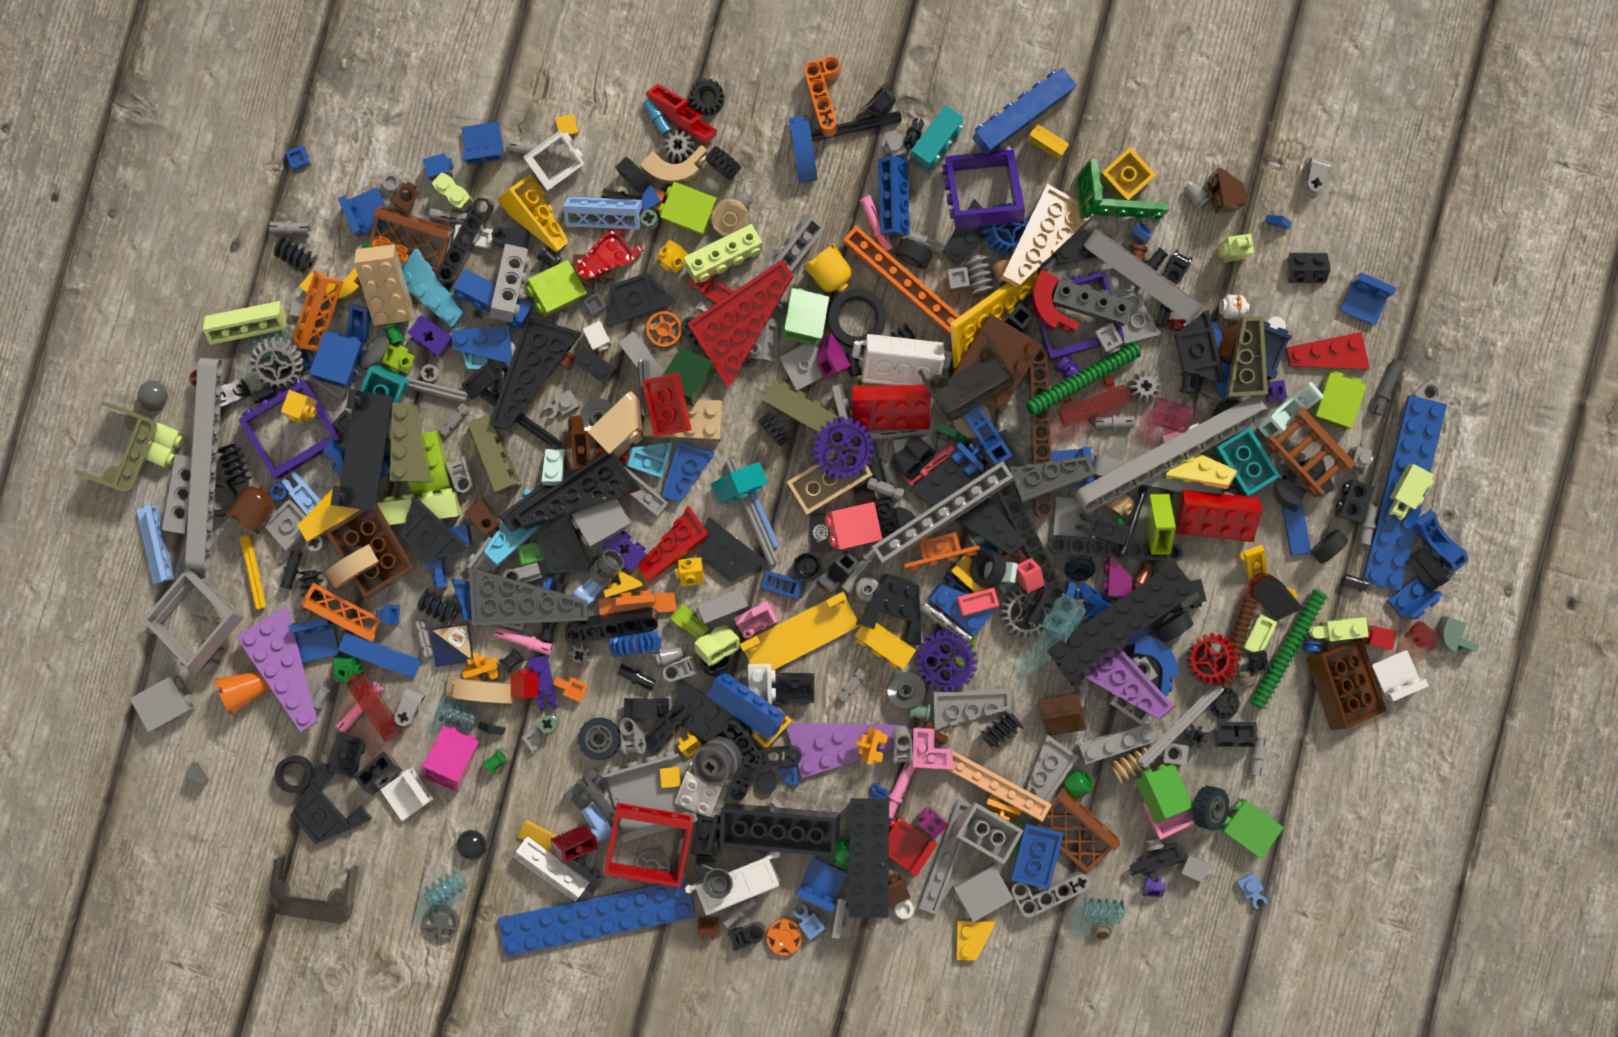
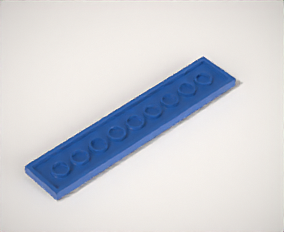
(1394, 537)
(595, 917)

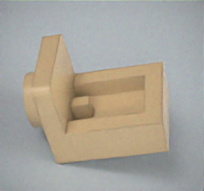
(1122, 505)

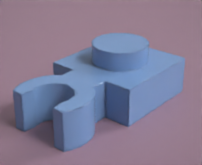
(1251, 887)
(810, 923)

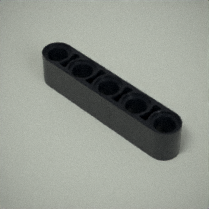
(457, 245)
(618, 619)

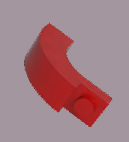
(1044, 306)

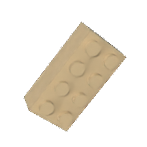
(383, 284)
(704, 421)
(816, 489)

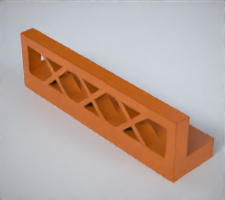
(311, 310)
(337, 618)

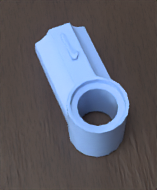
(588, 591)
(599, 824)

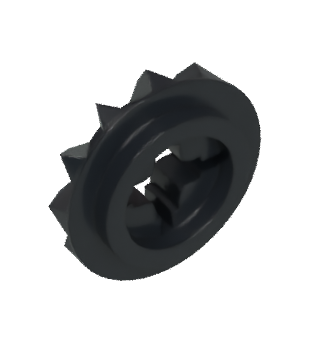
(1077, 573)
(1226, 712)

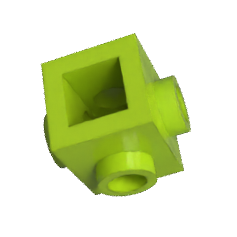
(398, 359)

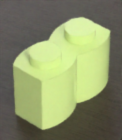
(455, 194)
(165, 445)
(717, 644)

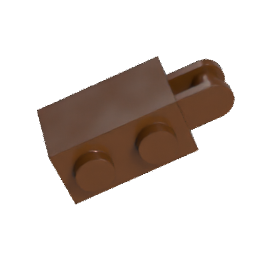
(576, 444)

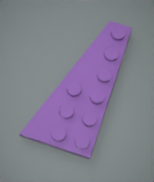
(280, 664)
(1130, 684)
(832, 744)

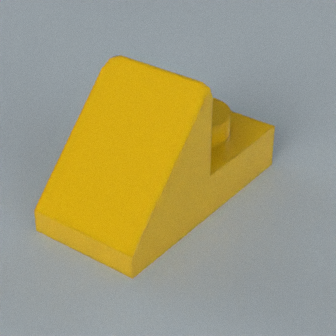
(1253, 561)
(627, 583)

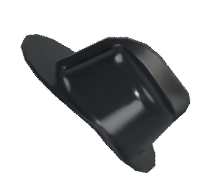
(880, 102)

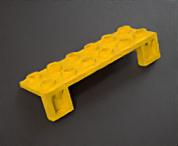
(801, 633)

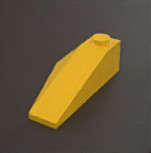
(528, 207)
(323, 517)

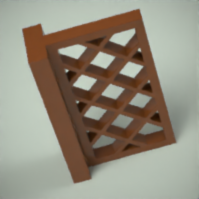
(416, 224)
(1090, 823)

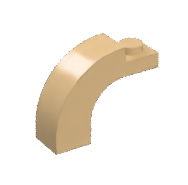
(669, 173)
(351, 566)
(479, 690)

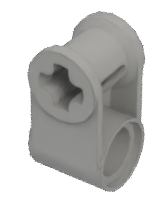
(1316, 173)
(460, 471)
(682, 668)
(410, 703)
(632, 736)
(901, 749)

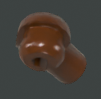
(938, 737)

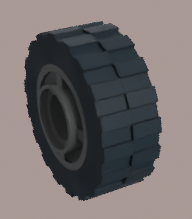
(587, 738)
(1210, 808)

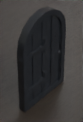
(1275, 598)

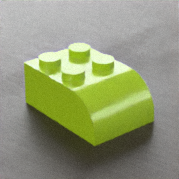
(438, 467)

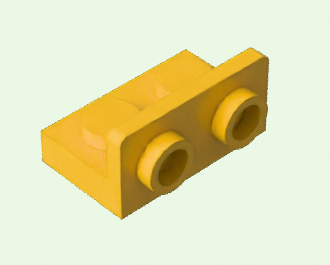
(1048, 142)

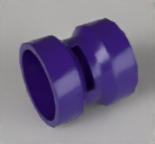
(1064, 364)

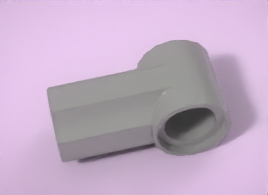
(526, 573)

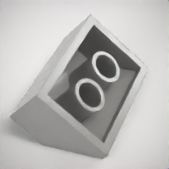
(987, 832)

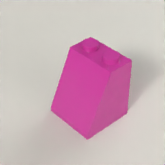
(450, 758)

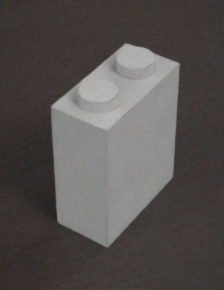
(601, 522)
(722, 606)
(163, 703)
(982, 893)

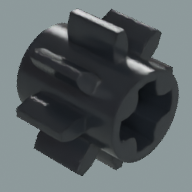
(1200, 739)

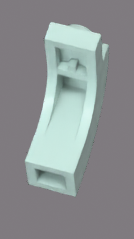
(1282, 416)

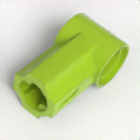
(686, 619)

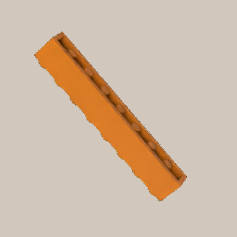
(900, 279)

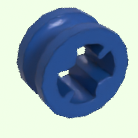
(278, 497)
(1312, 646)

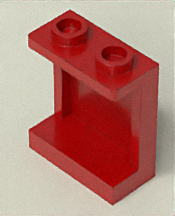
(909, 845)

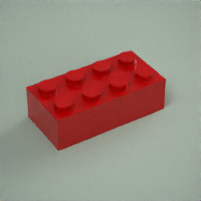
(891, 407)
(1218, 515)

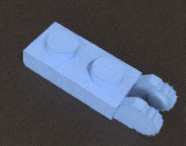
(302, 494)

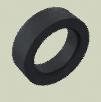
(851, 295)

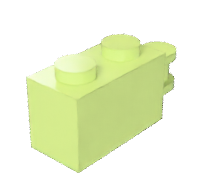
(1236, 248)
(1410, 490)
(1341, 629)

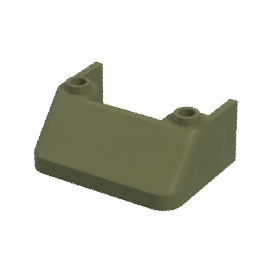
(126, 475)

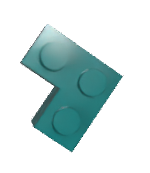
(738, 484)

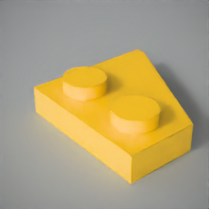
(972, 938)

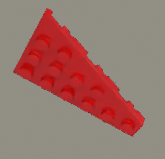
(736, 322)

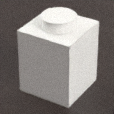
(597, 337)

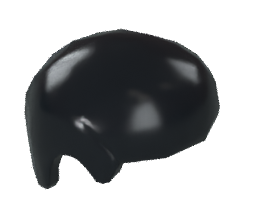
(807, 566)
(716, 669)
(471, 844)

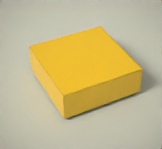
(567, 124)
(670, 777)

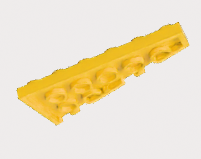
(998, 304)

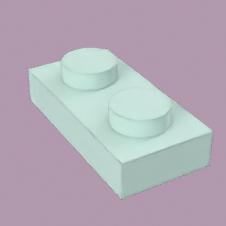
(553, 466)

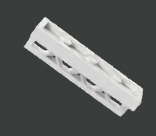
(550, 869)

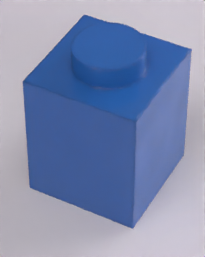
(438, 164)

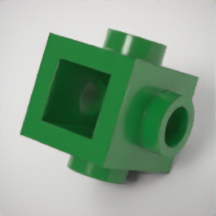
(344, 667)

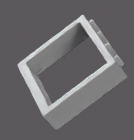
(171, 600)

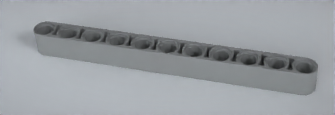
(1172, 453)
(204, 463)

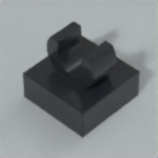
(1257, 661)

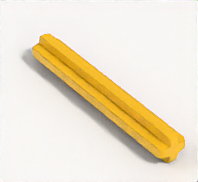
(252, 571)

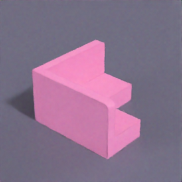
(763, 610)
(926, 755)
(1170, 825)

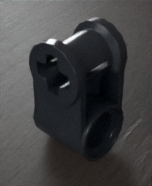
(515, 237)
(1177, 266)
(742, 935)

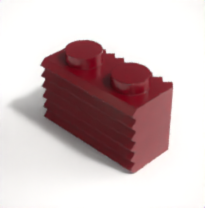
(573, 843)

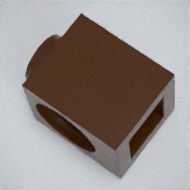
(396, 197)

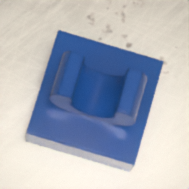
(1142, 232)
(1071, 591)
(389, 614)

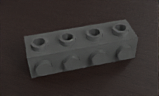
(1092, 302)

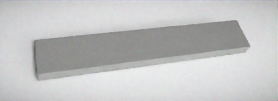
(943, 865)

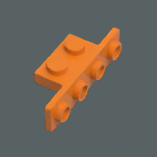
(941, 548)
(661, 602)

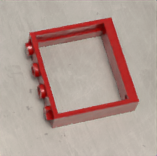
(653, 816)

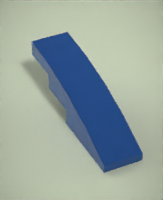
(379, 655)

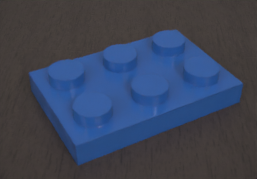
(1037, 856)

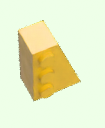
(885, 644)

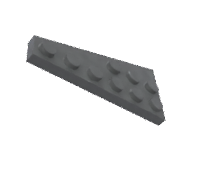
(510, 601)

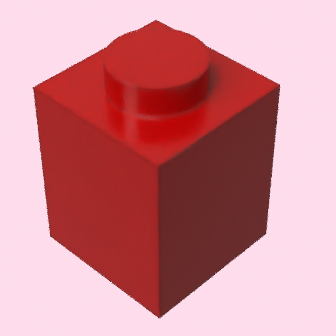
(1380, 637)
(524, 684)

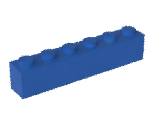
(1024, 111)

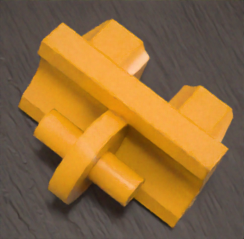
(479, 665)
(868, 746)
(1000, 809)

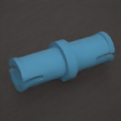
(657, 117)

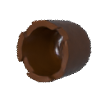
(252, 508)

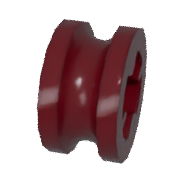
(1177, 324)

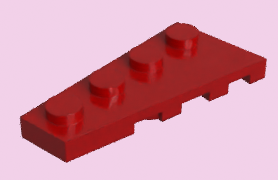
(1336, 352)
(678, 542)

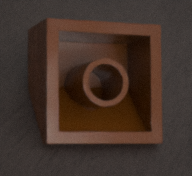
(1062, 713)

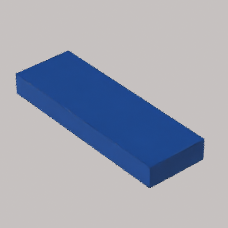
(1296, 531)

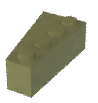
(1248, 362)
(799, 408)
(408, 446)
(494, 455)

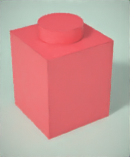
(1029, 575)

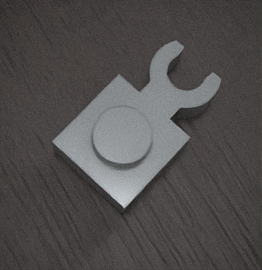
(565, 403)

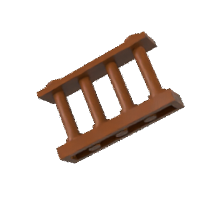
(1328, 447)

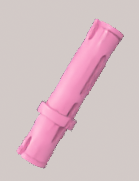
(874, 219)
(531, 643)
(354, 713)
(900, 787)

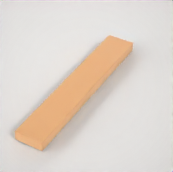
(1000, 787)

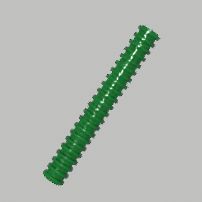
(1083, 378)
(1289, 648)

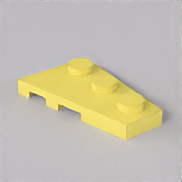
(1203, 470)

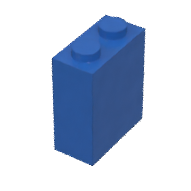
(337, 359)

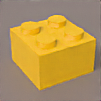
(1127, 175)

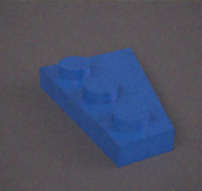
(485, 342)

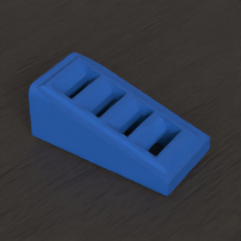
(798, 589)

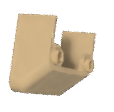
(620, 426)

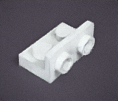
(760, 681)

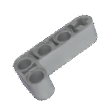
(1055, 898)

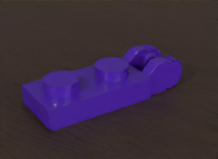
(545, 681)

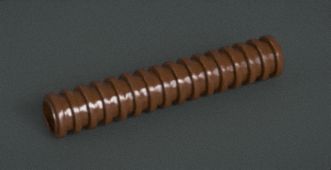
(1240, 633)

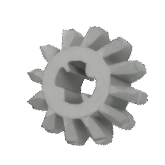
(671, 150)
(1149, 381)

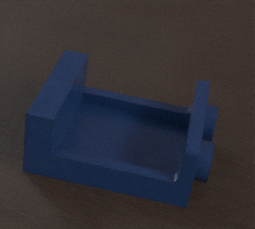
(1275, 345)

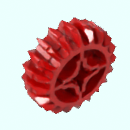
(1209, 651)

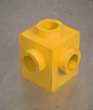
(671, 257)
(690, 572)

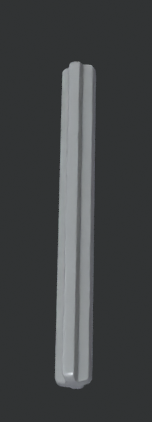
(426, 387)
(755, 521)
(1180, 725)

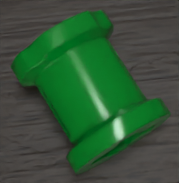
(394, 334)
(495, 761)

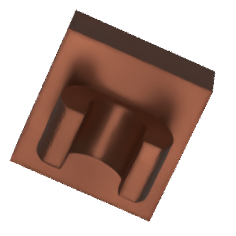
(707, 927)

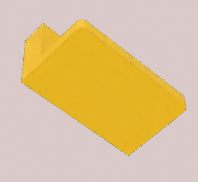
(962, 571)

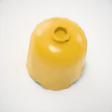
(829, 270)

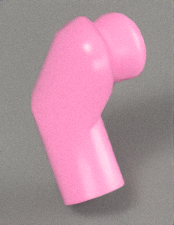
(753, 626)

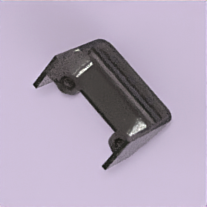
(971, 386)
(334, 910)

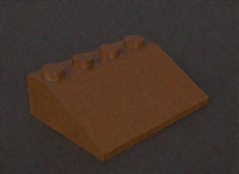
(1014, 348)
(371, 529)
(1346, 684)

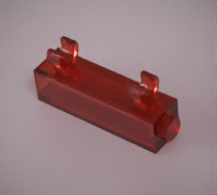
(1094, 405)
(373, 706)

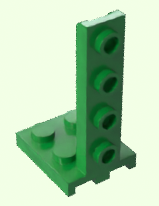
(1091, 201)

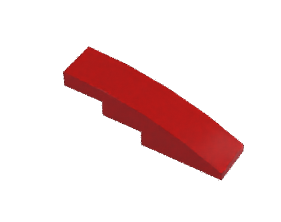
(677, 111)

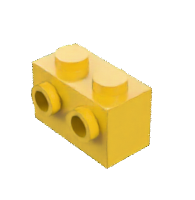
(299, 407)

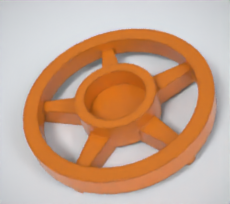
(664, 329)

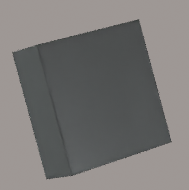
(595, 304)

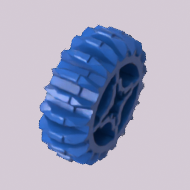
(1003, 238)
(635, 644)

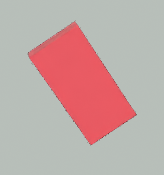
(977, 601)

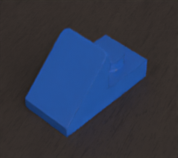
(358, 322)
(1094, 601)

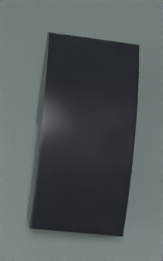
(886, 516)

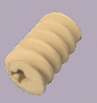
(1129, 766)

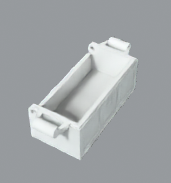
(899, 359)
(747, 883)

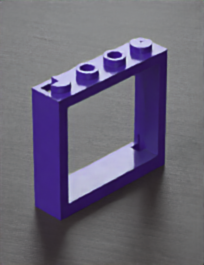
(983, 216)
(1052, 354)
(305, 456)

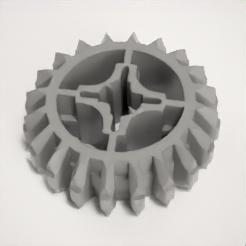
(260, 365)
(1011, 621)

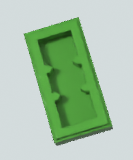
(530, 553)

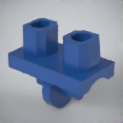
(974, 464)

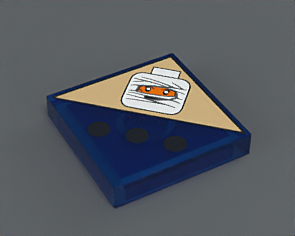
(452, 644)

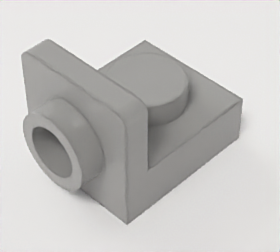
(1109, 338)

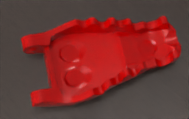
(607, 254)

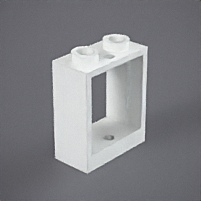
(566, 139)

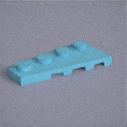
(430, 290)
(506, 542)

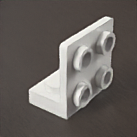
(1398, 676)
(407, 794)
(696, 794)

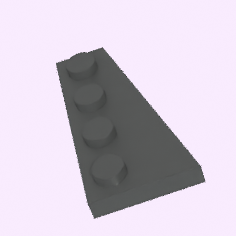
(1044, 478)

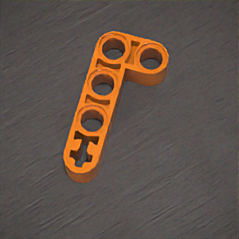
(822, 99)

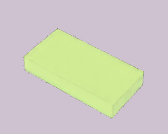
(1260, 633)

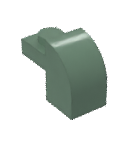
(1451, 634)

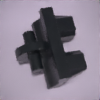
(1034, 605)

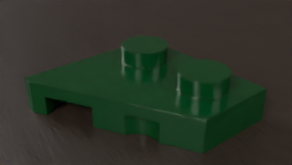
(947, 433)

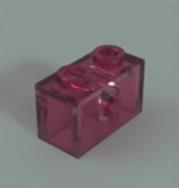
(1171, 415)

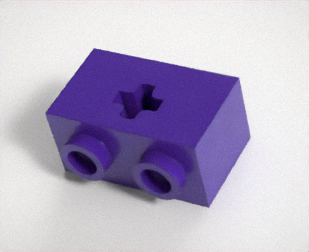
(423, 328)
(636, 550)

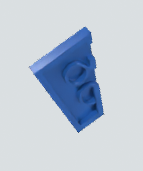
(685, 469)
(946, 600)

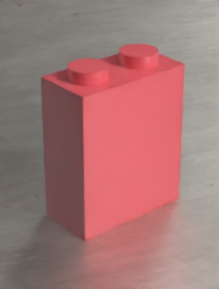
(853, 526)

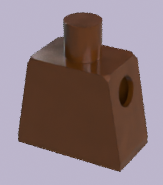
(478, 512)

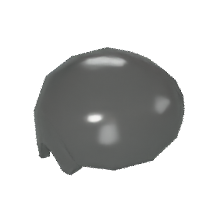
(152, 395)
(717, 883)

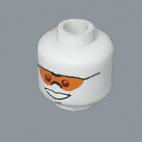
(1233, 307)

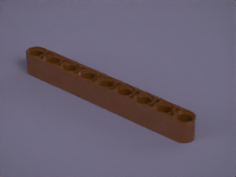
(1044, 424)

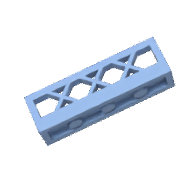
(601, 208)
(155, 544)

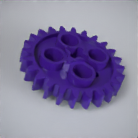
(837, 464)
(934, 648)

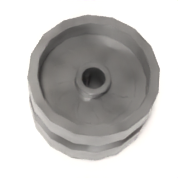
(717, 761)

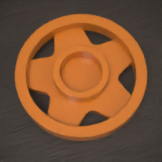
(784, 937)

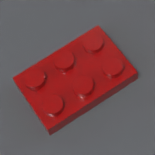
(666, 404)

